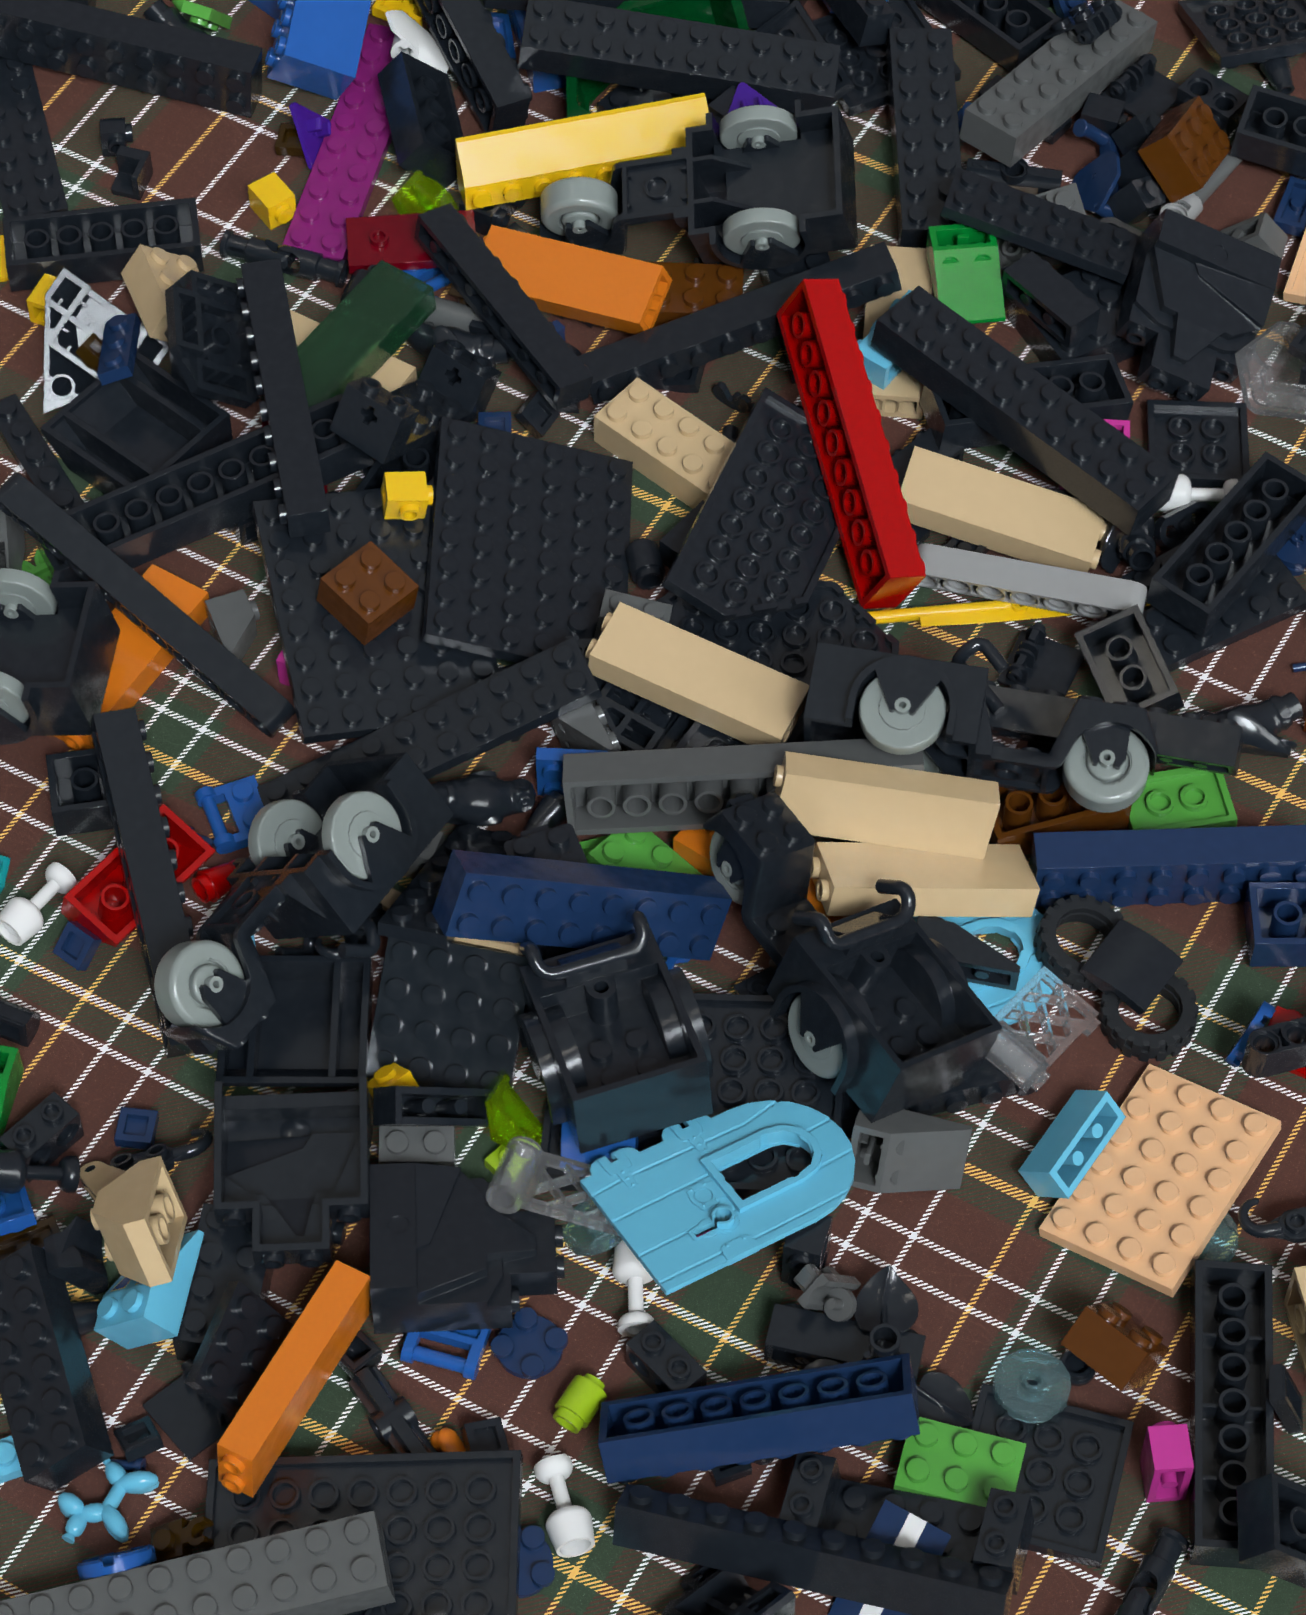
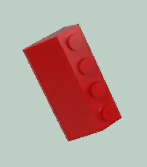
(102, 898)

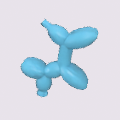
(122, 1482)

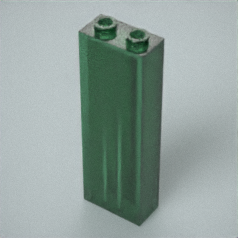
(363, 331)

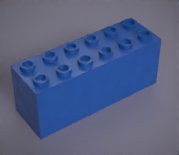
(317, 44)

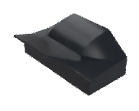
(77, 1256)

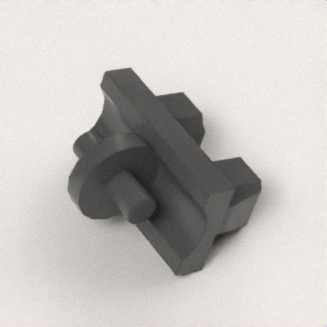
(827, 1292)

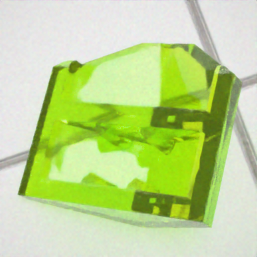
(421, 195)
(510, 1115)

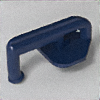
(1100, 177)

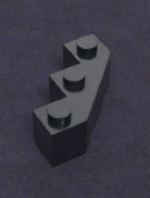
(1139, 189)

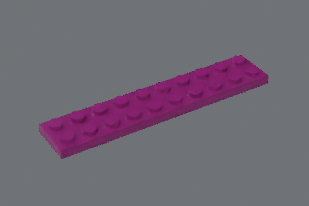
(348, 157)

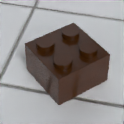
(367, 593)
(1116, 1345)

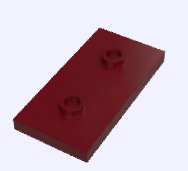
(389, 240)

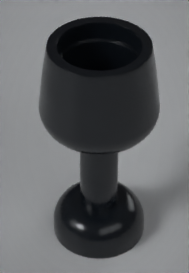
(15, 1172)

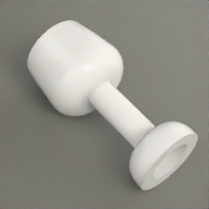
(1184, 493)
(22, 917)
(631, 1272)
(570, 1525)

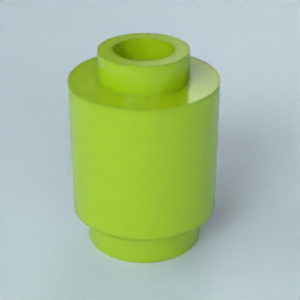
(579, 1402)

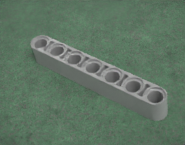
(1028, 583)

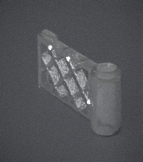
(1015, 1049)
(520, 1179)

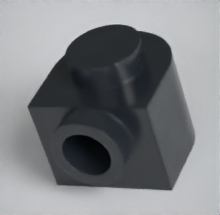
(113, 134)

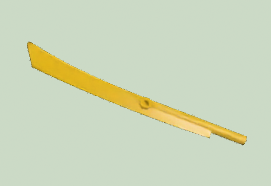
(963, 613)

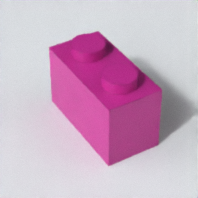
(1166, 1462)

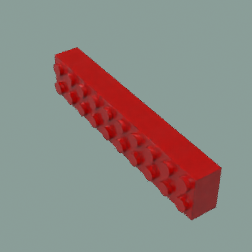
(850, 444)

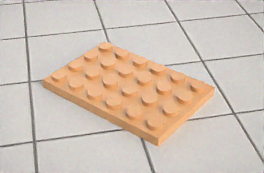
(1162, 1180)

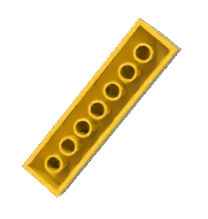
(527, 158)

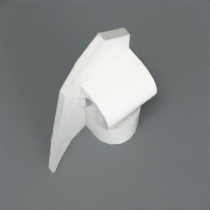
(414, 40)

